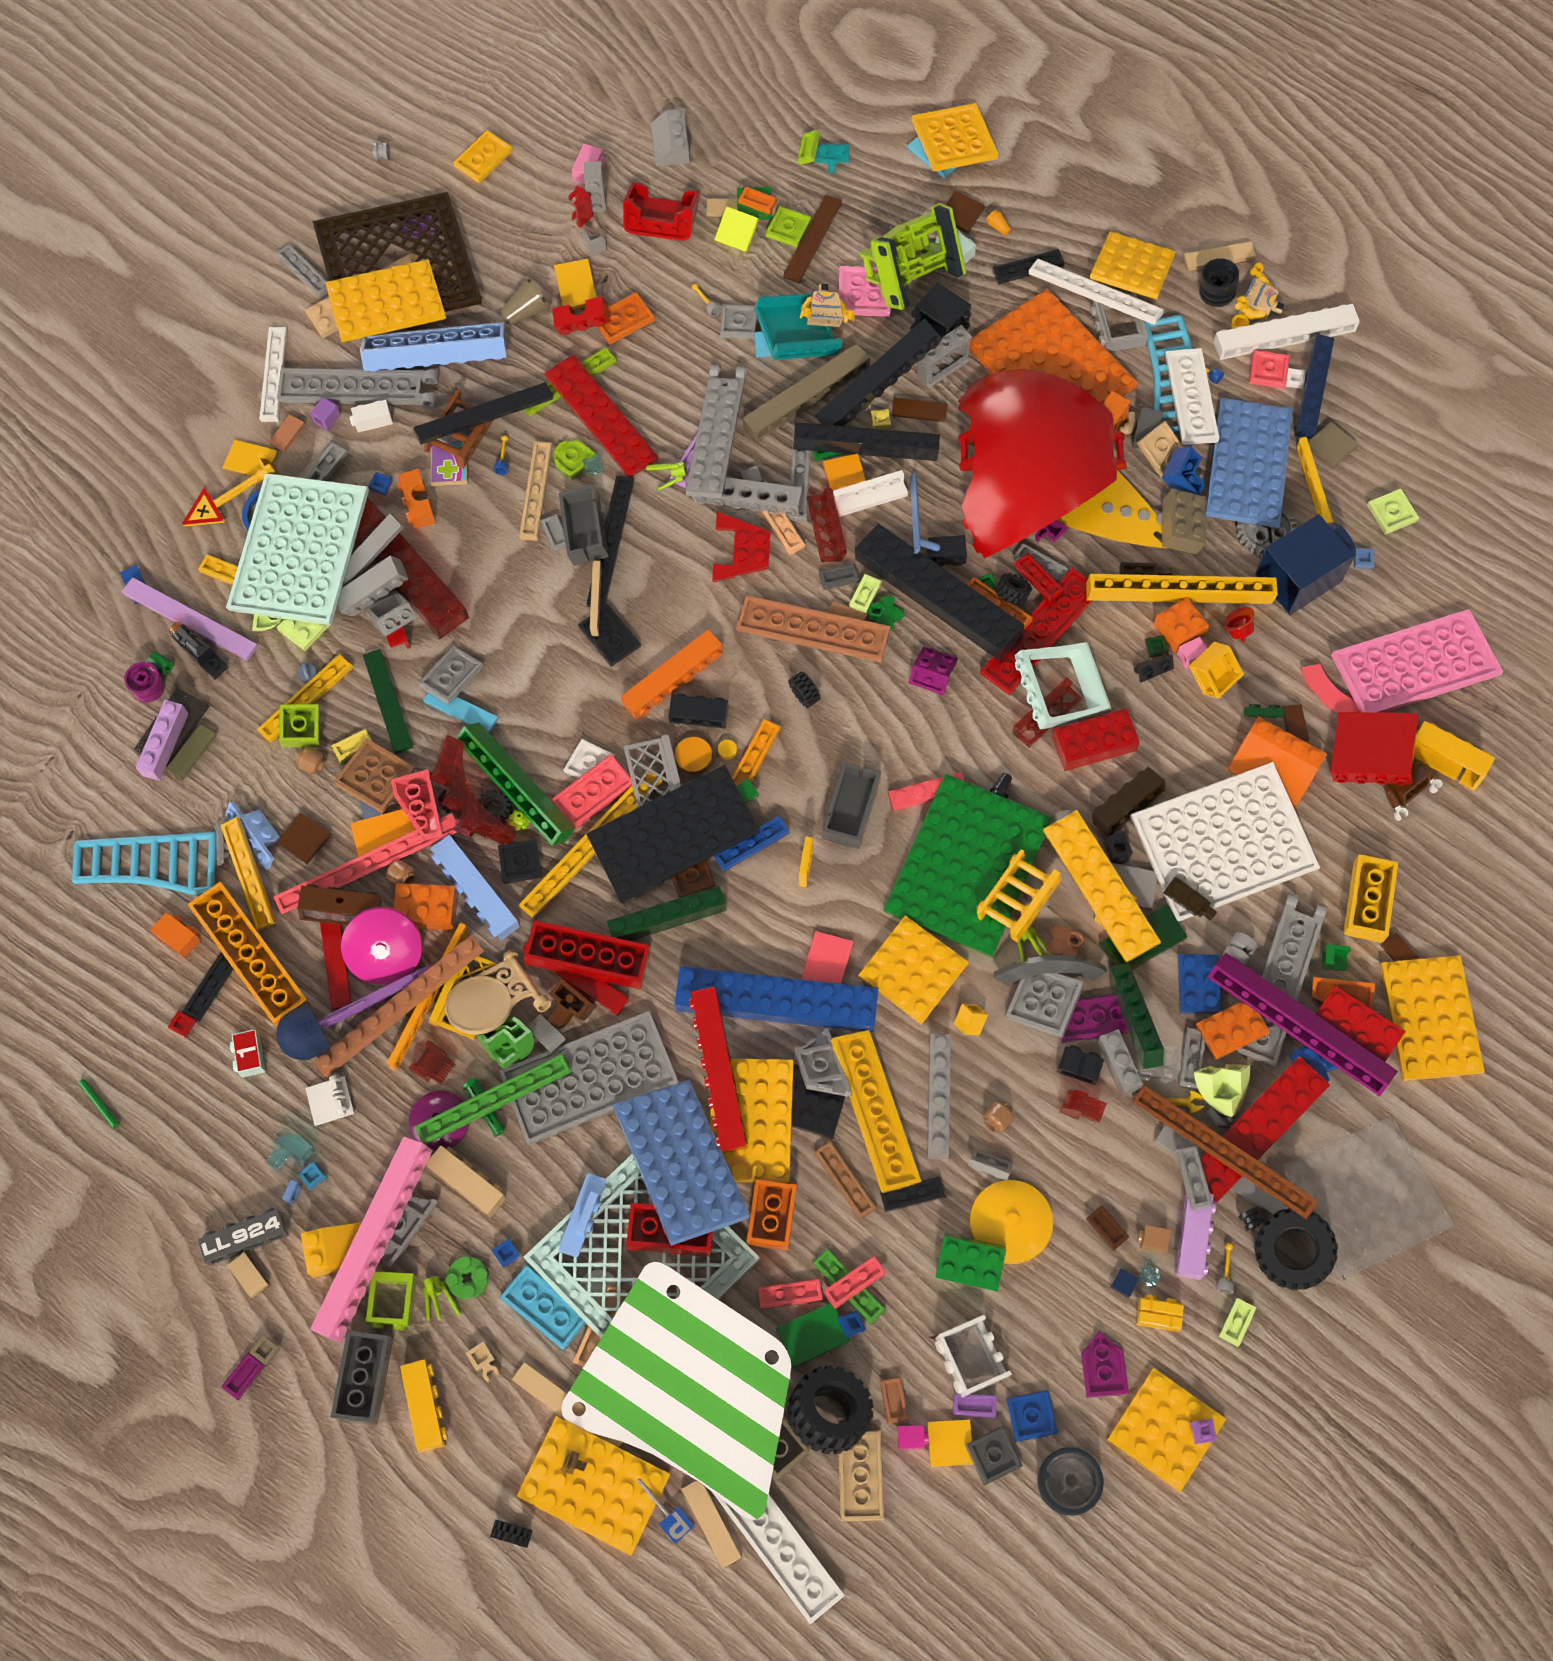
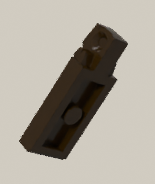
(1143, 569)
(1189, 899)

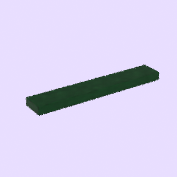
(387, 701)

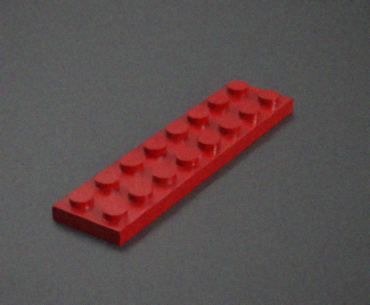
(601, 416)
(1046, 628)
(1266, 1121)

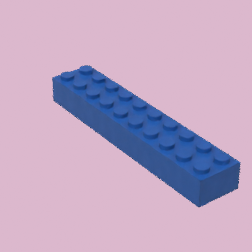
(782, 999)

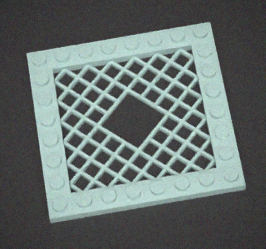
(543, 1256)

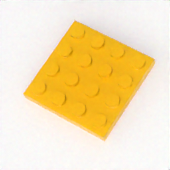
(954, 137)
(1133, 265)
(913, 970)
(1159, 1431)

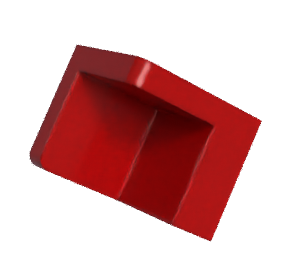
(398, 637)

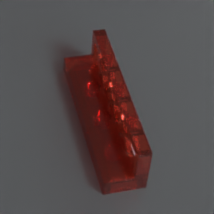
(833, 525)
(1050, 700)

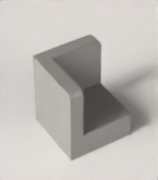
(594, 244)

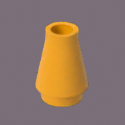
(998, 222)

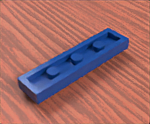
(769, 833)

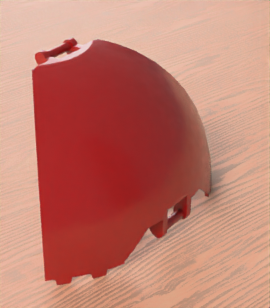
(1035, 456)

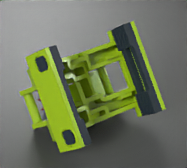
(897, 255)

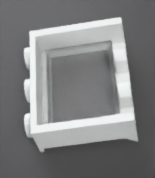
(971, 1357)

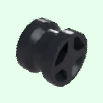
(1251, 1219)

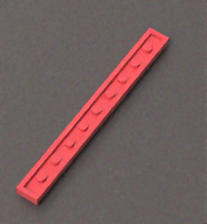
(365, 864)

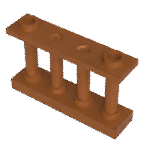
(470, 441)

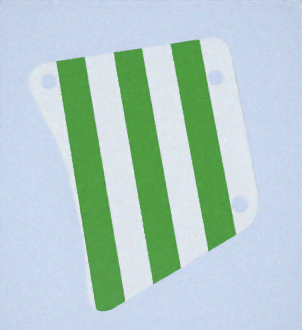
(688, 1388)

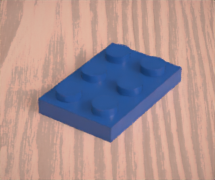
(1196, 990)

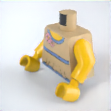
(1260, 297)
(825, 308)

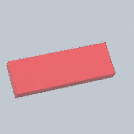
(854, 1282)
(790, 1294)

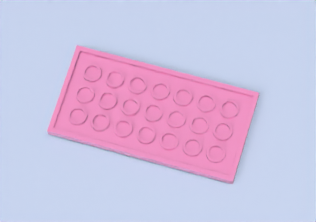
(1417, 663)

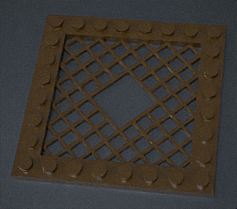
(437, 205)

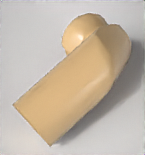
(1131, 424)

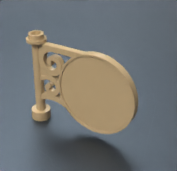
(485, 1002)

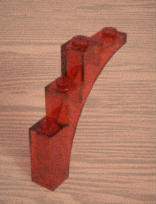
(458, 796)

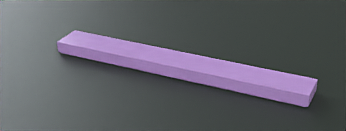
(195, 621)

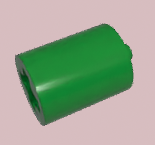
(162, 663)

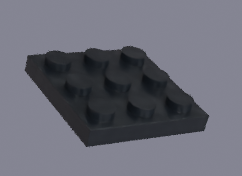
(813, 1109)

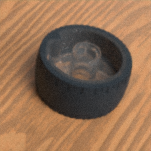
(1053, 1483)

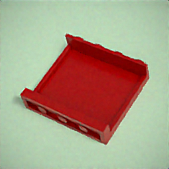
(1374, 747)

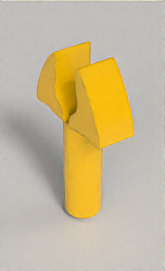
(1186, 1102)

